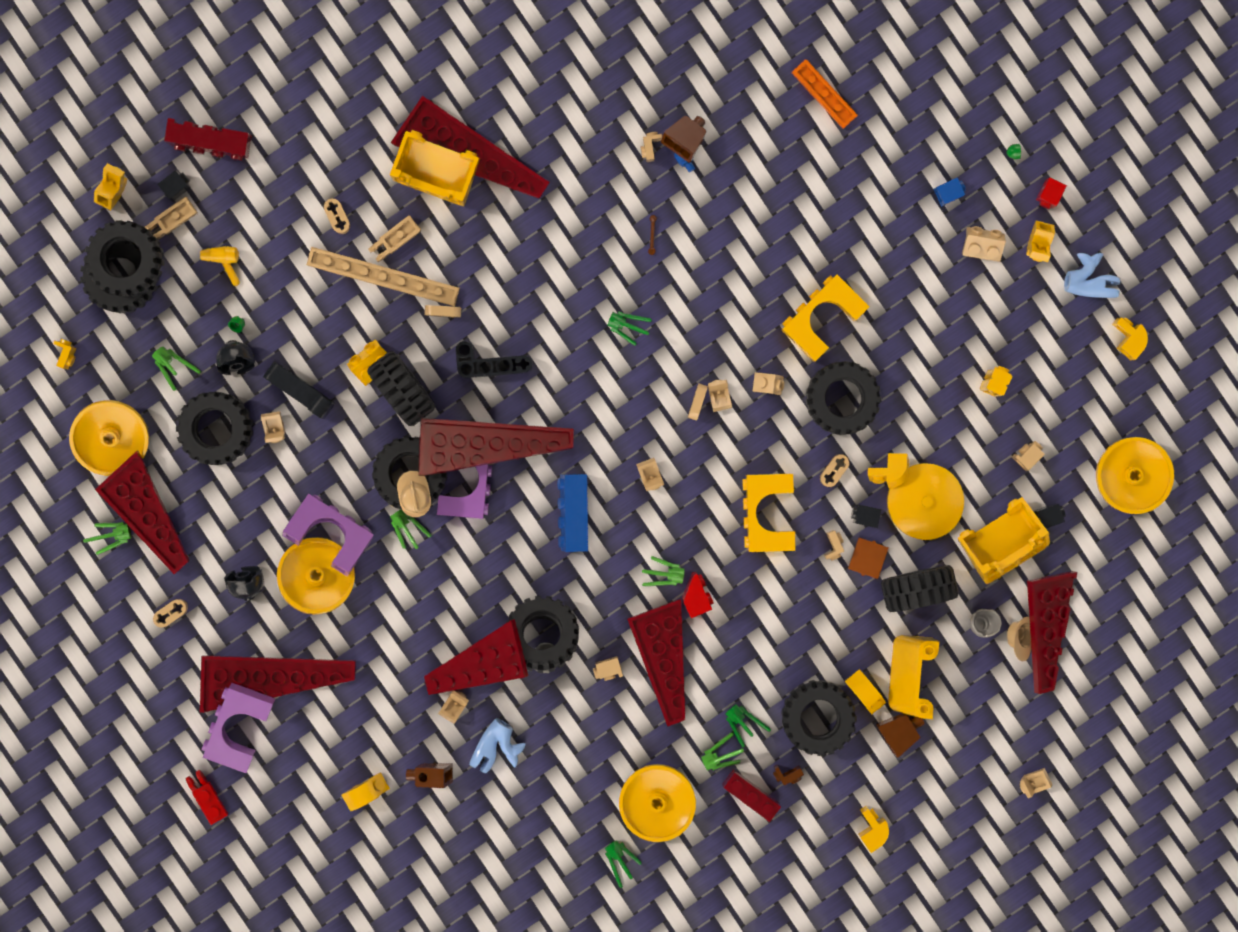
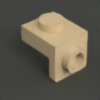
(647, 149)
(768, 383)
(719, 395)
(273, 427)
(650, 474)
(835, 540)
(453, 706)
(1035, 782)

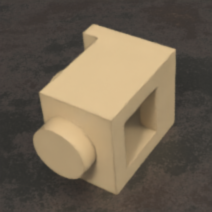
(1029, 455)
(607, 669)

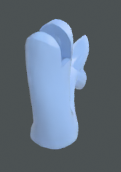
(1076, 281)
(496, 732)

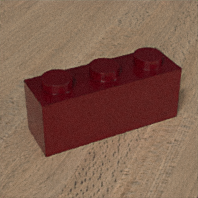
(751, 795)

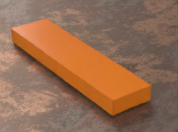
(824, 94)

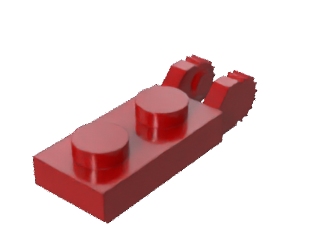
(207, 798)

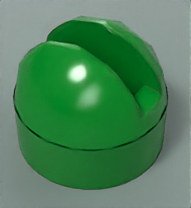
(1014, 151)
(235, 328)

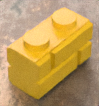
(996, 381)

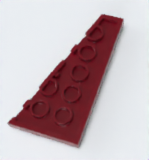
(137, 502)
(1048, 624)
(661, 648)
(488, 661)

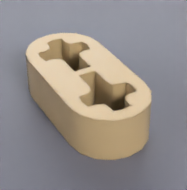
(333, 218)
(442, 311)
(697, 401)
(838, 473)
(168, 609)

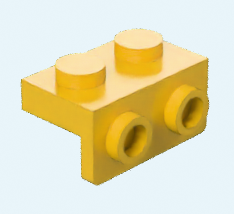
(360, 363)

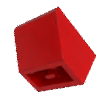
(695, 598)

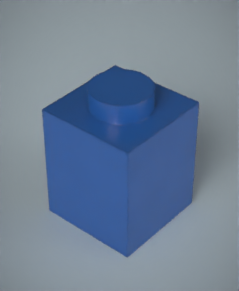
(950, 191)

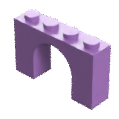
(472, 505)
(315, 511)
(219, 746)

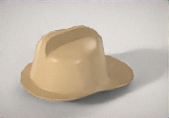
(414, 494)
(1020, 638)

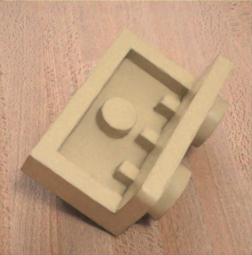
(984, 244)

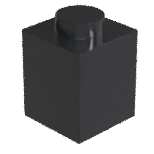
(174, 185)
(866, 515)
(1051, 515)

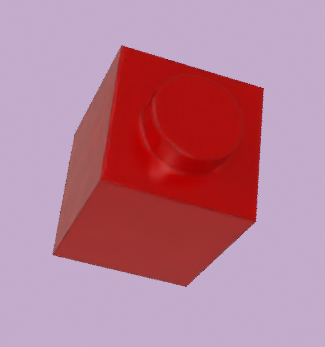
(1051, 193)

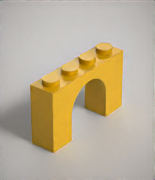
(833, 292)
(757, 537)

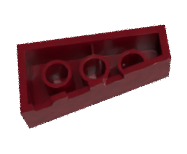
(207, 139)

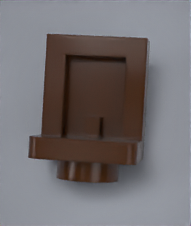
(793, 775)

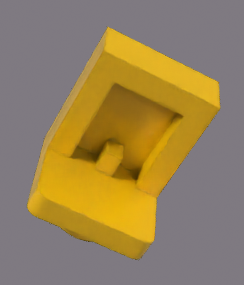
(67, 355)

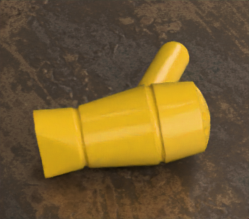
(223, 255)

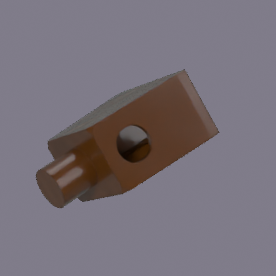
(685, 137)
(900, 732)
(431, 775)

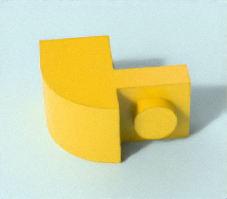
(111, 187)
(1040, 241)
(1135, 339)
(894, 474)
(865, 691)
(365, 792)
(876, 833)

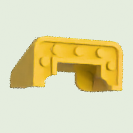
(434, 169)
(1005, 541)
(906, 674)

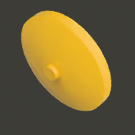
(107, 436)
(1135, 475)
(927, 502)
(308, 578)
(657, 803)

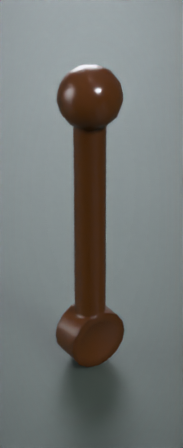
(651, 250)

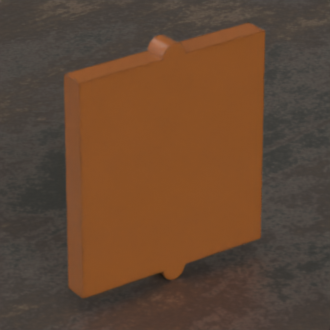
(868, 558)

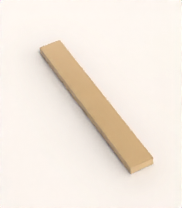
(383, 276)

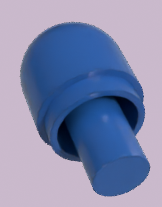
(689, 166)

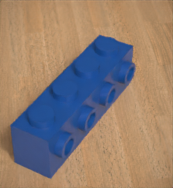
(574, 512)

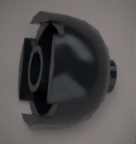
(234, 357)
(245, 583)

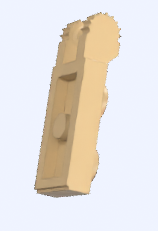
(173, 217)
(396, 237)

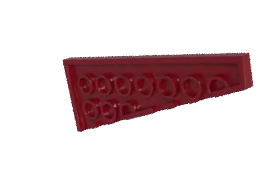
(452, 134)
(467, 444)
(268, 676)

